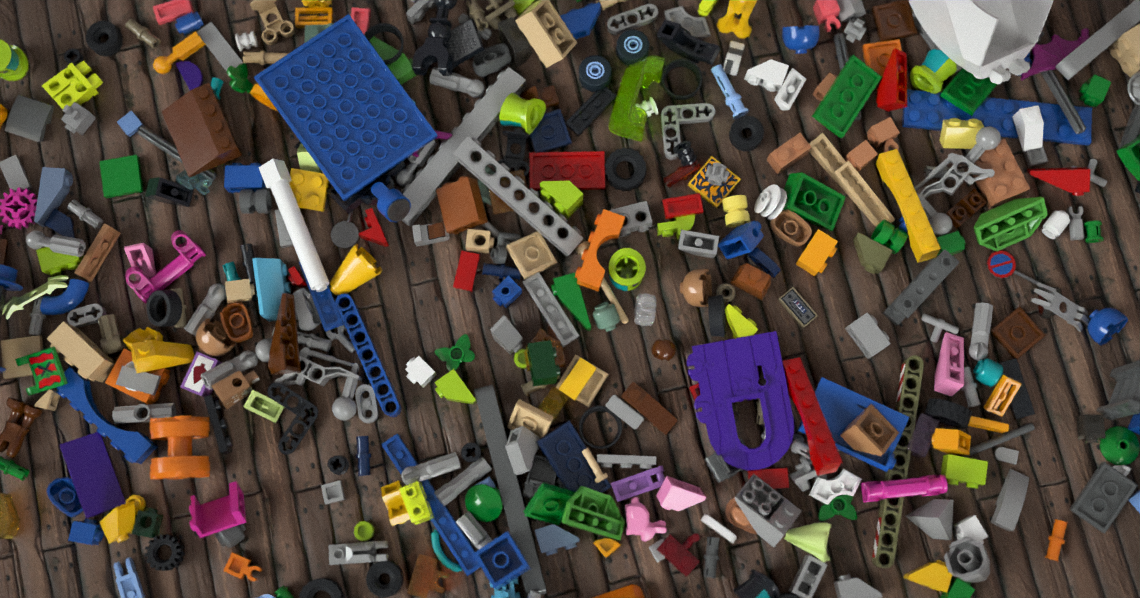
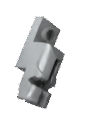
(357, 553)

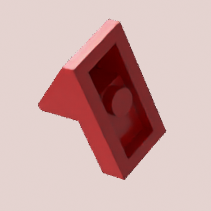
(375, 233)

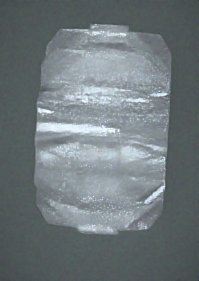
(645, 309)

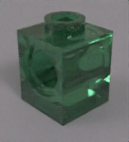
(140, 527)

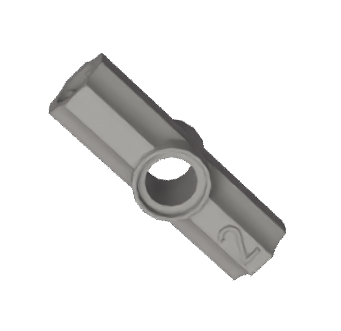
(132, 414)

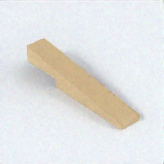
(849, 180)

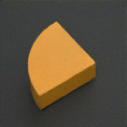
(606, 546)

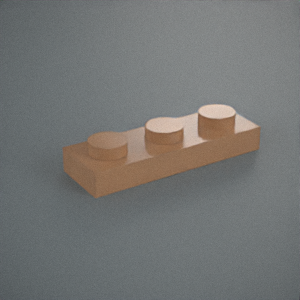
(97, 252)

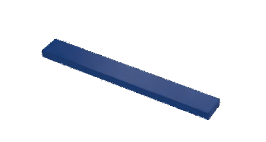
(443, 519)

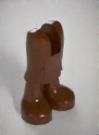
(14, 431)

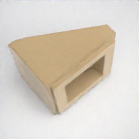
(48, 400)

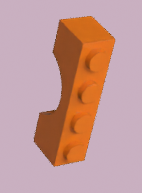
(608, 227)

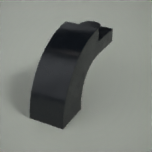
(685, 45)

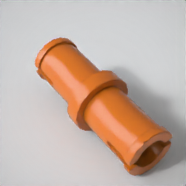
(1056, 540)

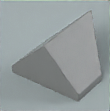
(934, 518)

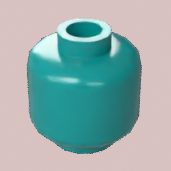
(988, 372)

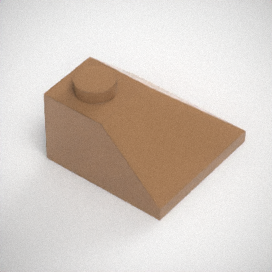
(870, 432)

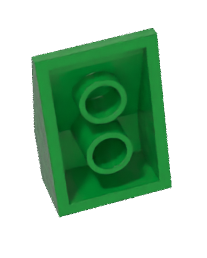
(813, 200)

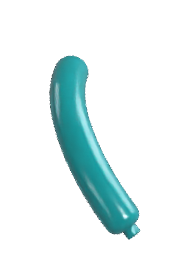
(440, 554)

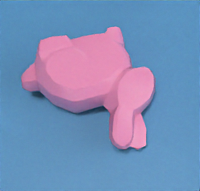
(639, 521)

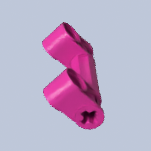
(189, 253)
(923, 486)

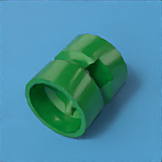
(888, 236)

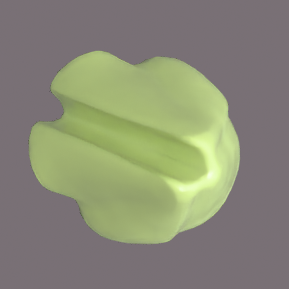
(811, 539)

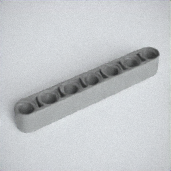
(1100, 41)

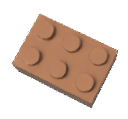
(1008, 178)

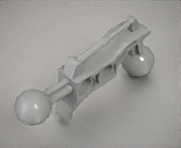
(986, 139)
(343, 407)

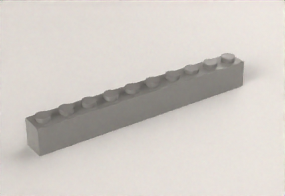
(475, 124)

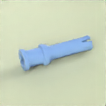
(733, 99)

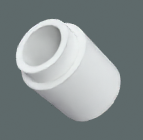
(1056, 224)

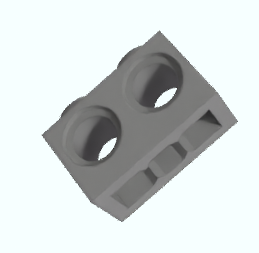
(630, 213)

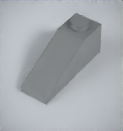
(507, 336)

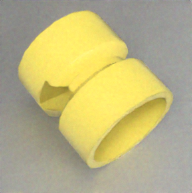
(735, 209)

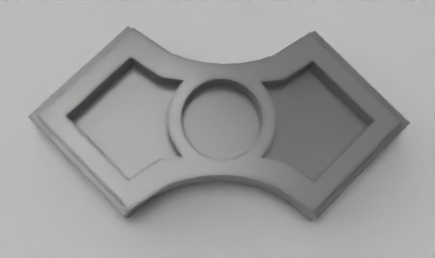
(694, 26)

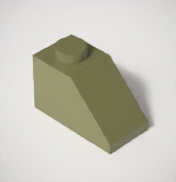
(871, 253)

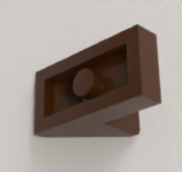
(546, 94)

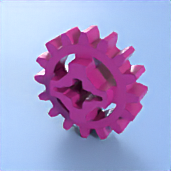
(16, 200)

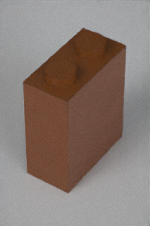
(461, 205)

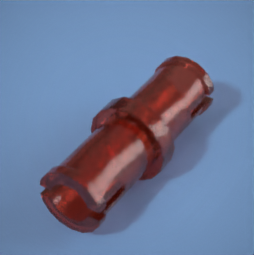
(681, 174)

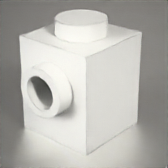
(419, 371)
(970, 528)

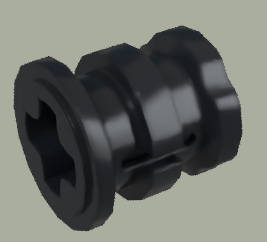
(685, 153)
(472, 446)
(340, 471)

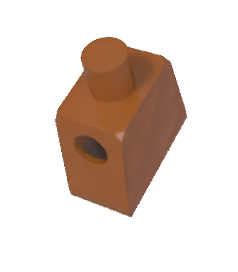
(751, 280)

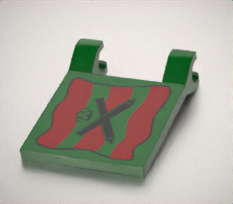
(45, 370)

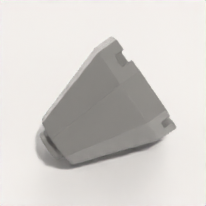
(968, 560)

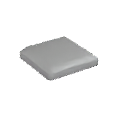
(658, 557)

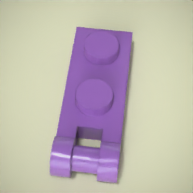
(638, 484)

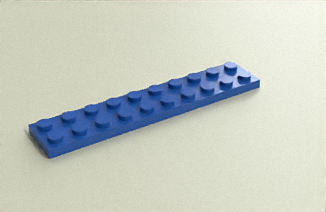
(929, 110)

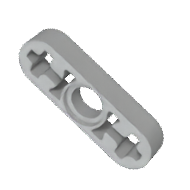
(629, 26)

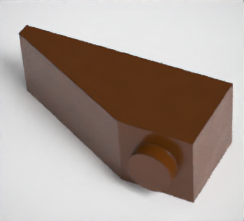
(648, 408)

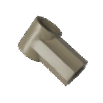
(111, 337)

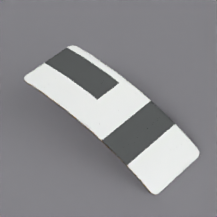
(733, 58)

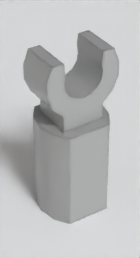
(1076, 224)

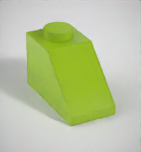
(454, 389)

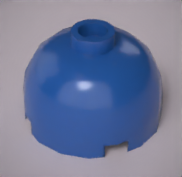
(801, 38)
(1105, 324)

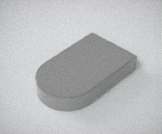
(1006, 455)

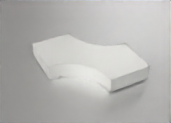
(828, 489)

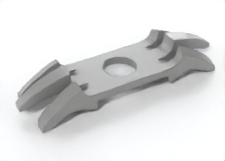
(1054, 300)

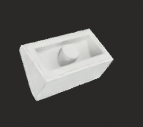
(789, 90)

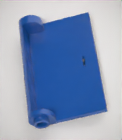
(841, 407)

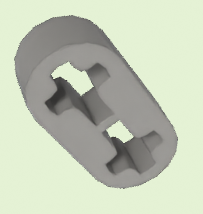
(85, 311)

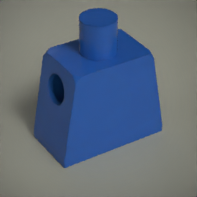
(749, 237)

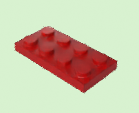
(582, 169)

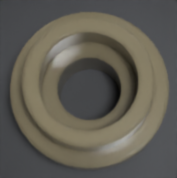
(729, 288)

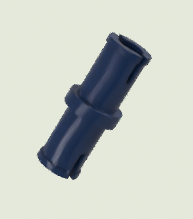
(501, 271)
(363, 455)

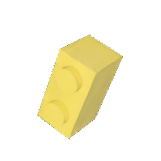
(959, 133)

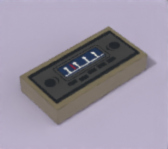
(797, 307)

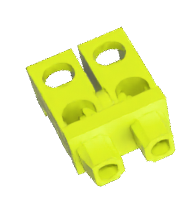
(72, 86)
(415, 502)

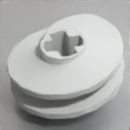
(771, 202)

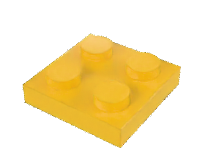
(309, 189)

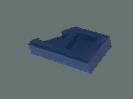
(61, 224)

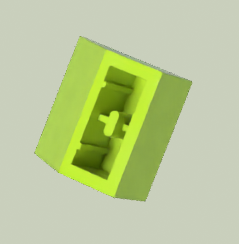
(561, 195)

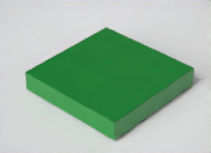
(121, 176)
(548, 503)

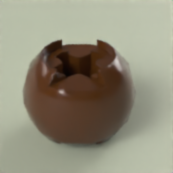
(663, 349)

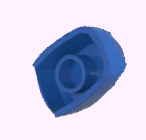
(64, 496)

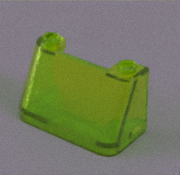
(626, 118)

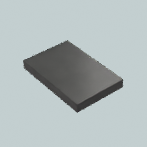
(1103, 497)

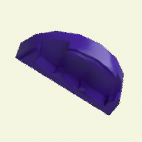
(190, 74)

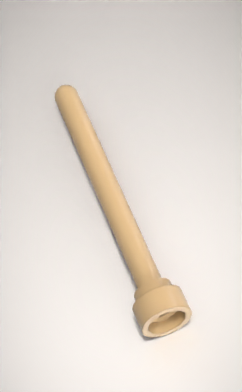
(606, 288)

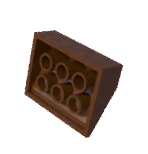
(201, 130)

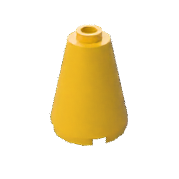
(354, 271)

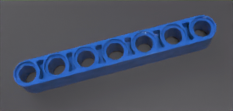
(361, 348)

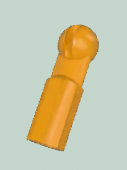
(180, 51)

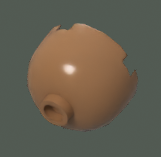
(697, 287)
(213, 339)

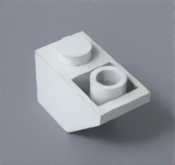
(768, 74)

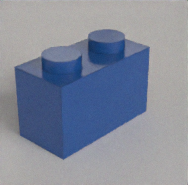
(243, 177)

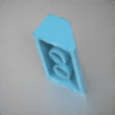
(270, 284)

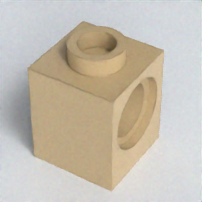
(473, 235)
(239, 290)

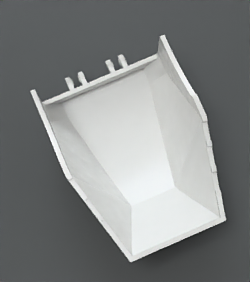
(984, 34)

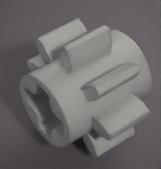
(855, 30)
(717, 174)

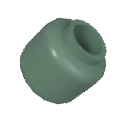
(605, 316)

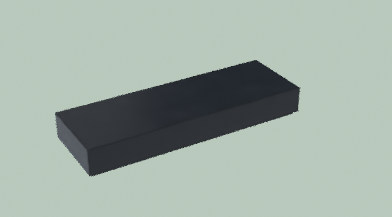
(590, 110)
(1021, 403)

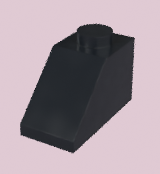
(168, 192)

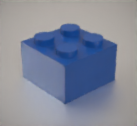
(501, 561)

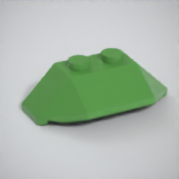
(1010, 222)
(594, 513)

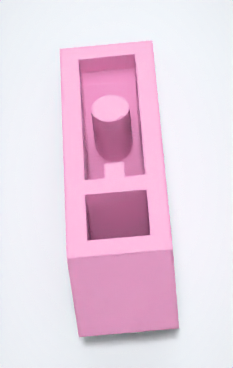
(950, 365)

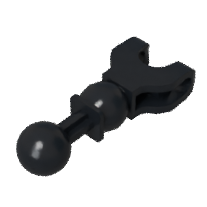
(436, 46)

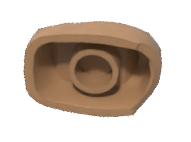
(791, 228)

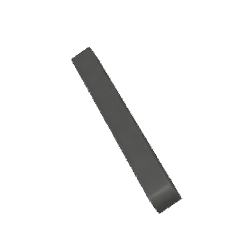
(509, 487)

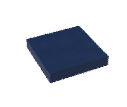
(550, 133)

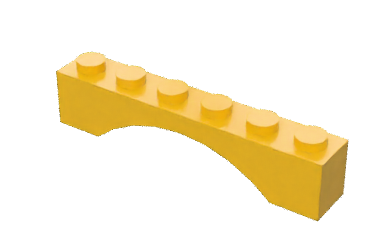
(918, 227)

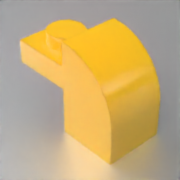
(394, 503)

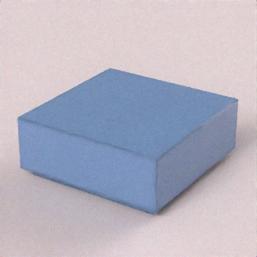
(130, 123)

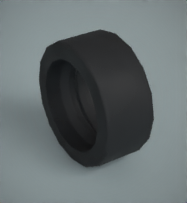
(154, 308)

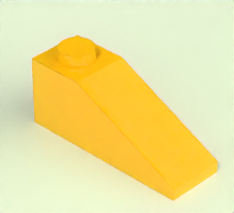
(159, 354)

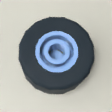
(625, 48)
(595, 80)

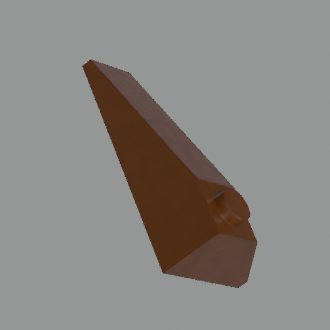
(284, 346)

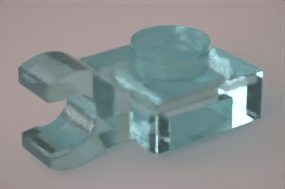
(197, 182)

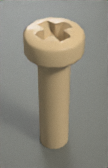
(594, 466)

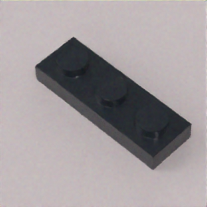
(219, 424)

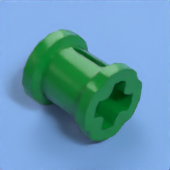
(1093, 231)

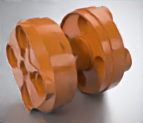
(180, 459)

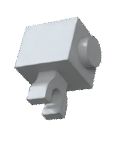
(77, 118)

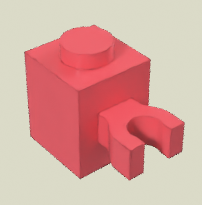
(827, 12)

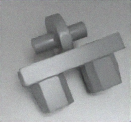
(804, 471)

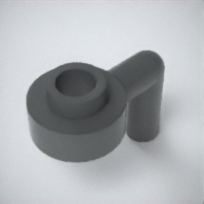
(499, 252)

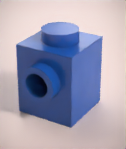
(506, 292)
(86, 532)

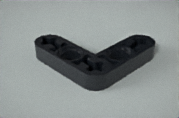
(298, 410)

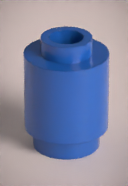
(189, 23)

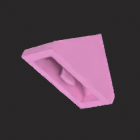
(141, 256)

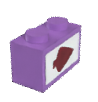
(193, 380)

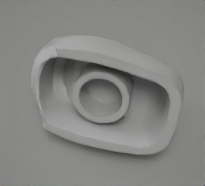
(305, 310)

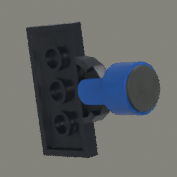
(380, 192)

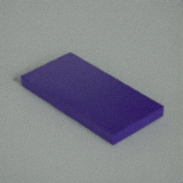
(92, 474)

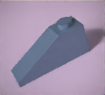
(53, 190)

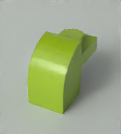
(680, 223)

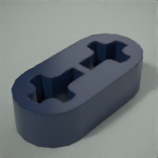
(764, 262)

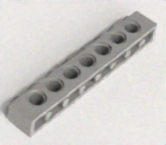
(521, 207)

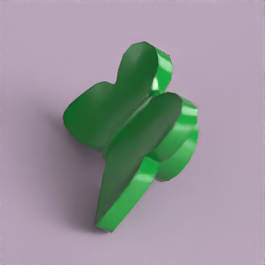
(239, 78)
(456, 354)
(838, 505)

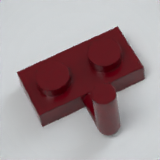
(678, 554)

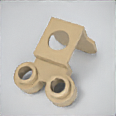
(275, 27)

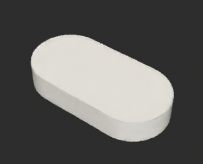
(718, 528)

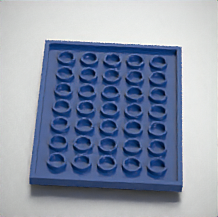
(346, 107)

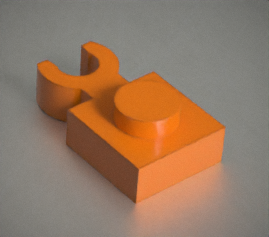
(239, 566)

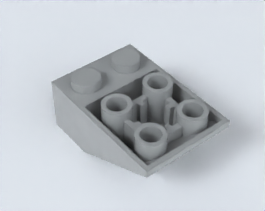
(766, 510)

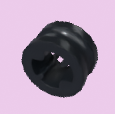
(68, 54)

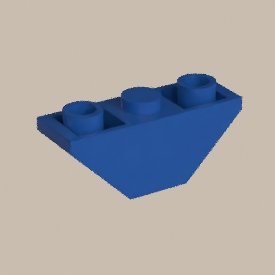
(582, 21)

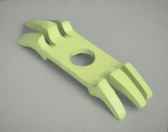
(17, 303)

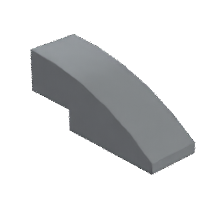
(1010, 501)

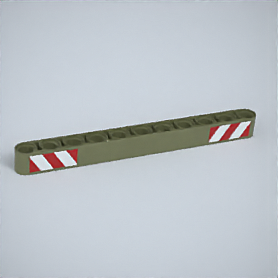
(902, 470)

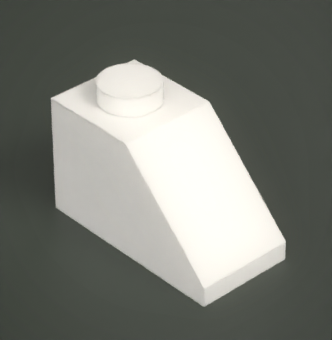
(1029, 127)

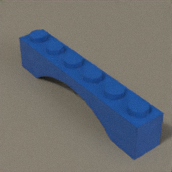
(78, 391)

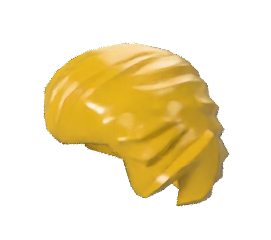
(140, 336)

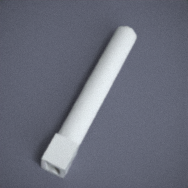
(277, 178)

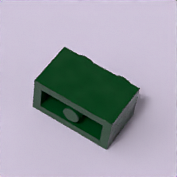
(542, 363)

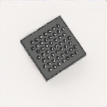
(465, 42)

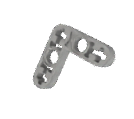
(678, 118)

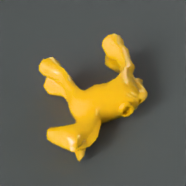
(738, 26)

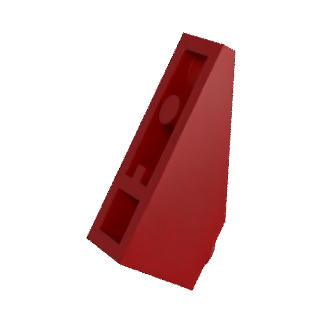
(893, 84)
(1072, 180)

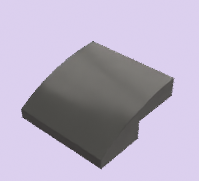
(29, 118)

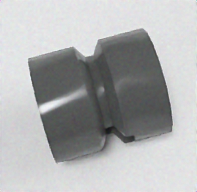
(255, 201)

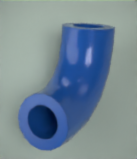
(67, 300)

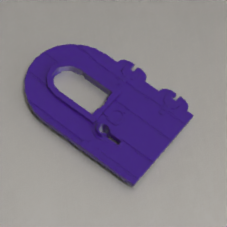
(730, 375)

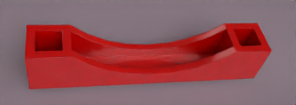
(820, 441)

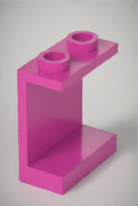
(219, 513)

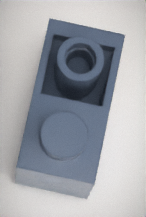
(554, 537)

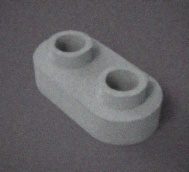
(366, 404)

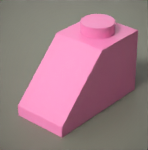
(679, 494)

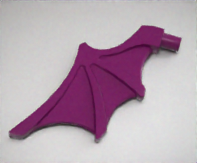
(1050, 54)

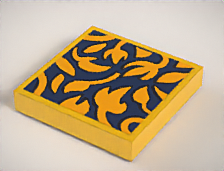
(710, 192)

